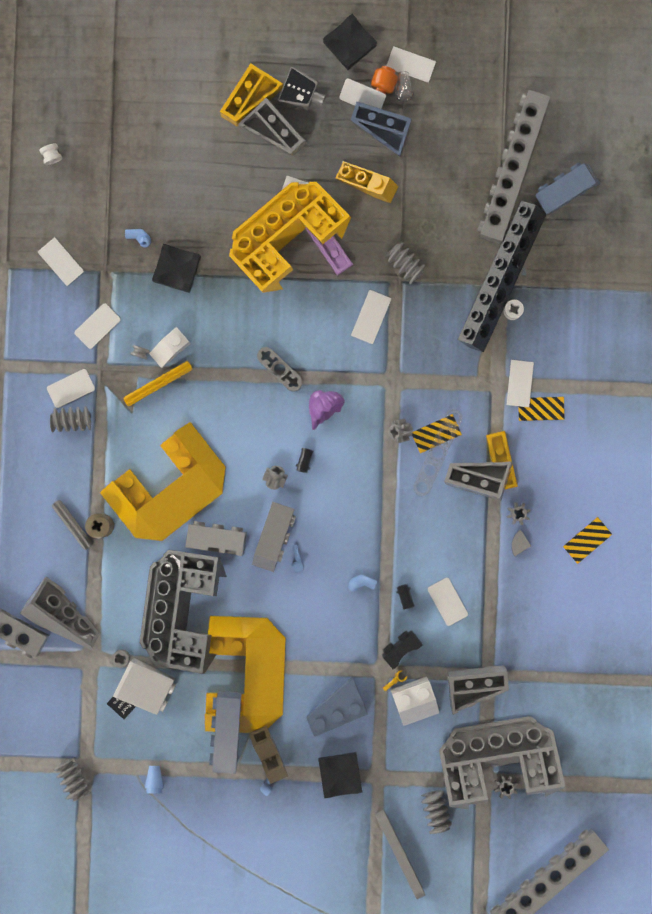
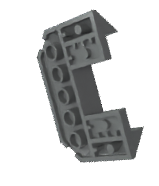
(167, 610)

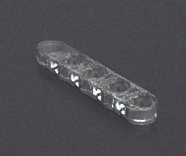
(437, 462)

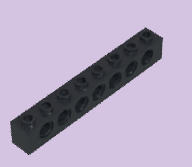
(502, 276)

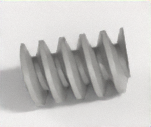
(405, 262)
(69, 419)
(72, 780)
(437, 811)

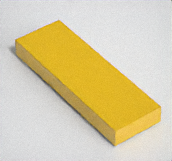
(500, 452)

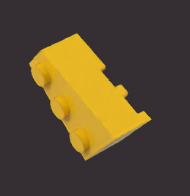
(249, 93)

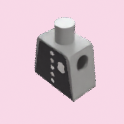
(300, 91)

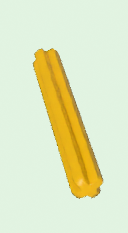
(157, 383)

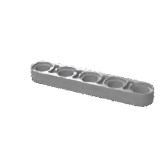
(400, 854)

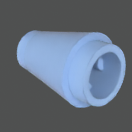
(154, 780)

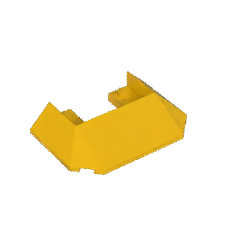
(279, 222)
(179, 501)
(264, 668)

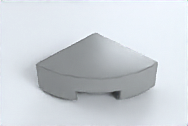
(519, 543)

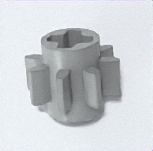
(401, 430)
(275, 477)
(512, 515)
(501, 784)

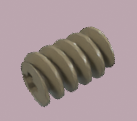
(106, 528)

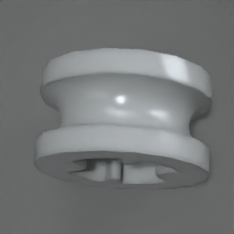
(139, 352)
(119, 664)

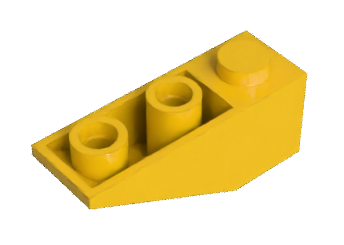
(367, 181)

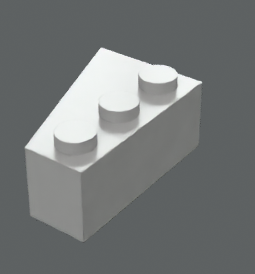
(273, 537)

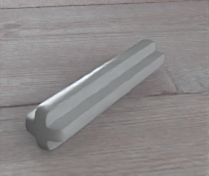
(72, 525)

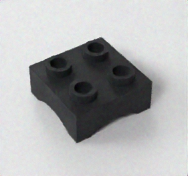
(349, 42)
(176, 268)
(406, 643)
(340, 775)

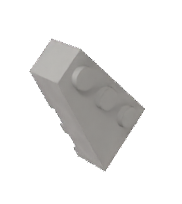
(273, 127)
(480, 478)
(216, 538)
(475, 685)

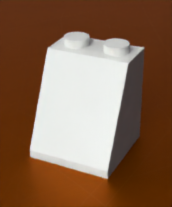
(145, 687)
(415, 701)

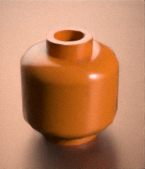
(384, 80)

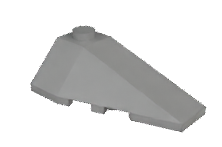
(54, 612)

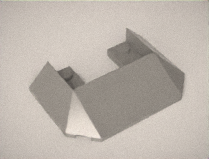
(497, 745)

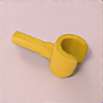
(394, 681)

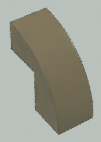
(268, 754)

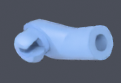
(140, 235)
(359, 581)

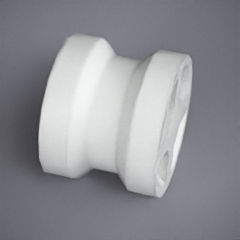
(50, 154)
(510, 312)

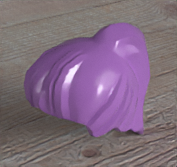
(324, 405)

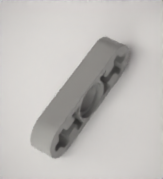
(273, 355)

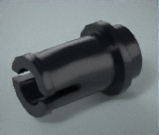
(304, 460)
(405, 596)

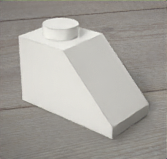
(169, 347)

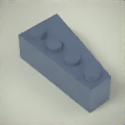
(226, 732)

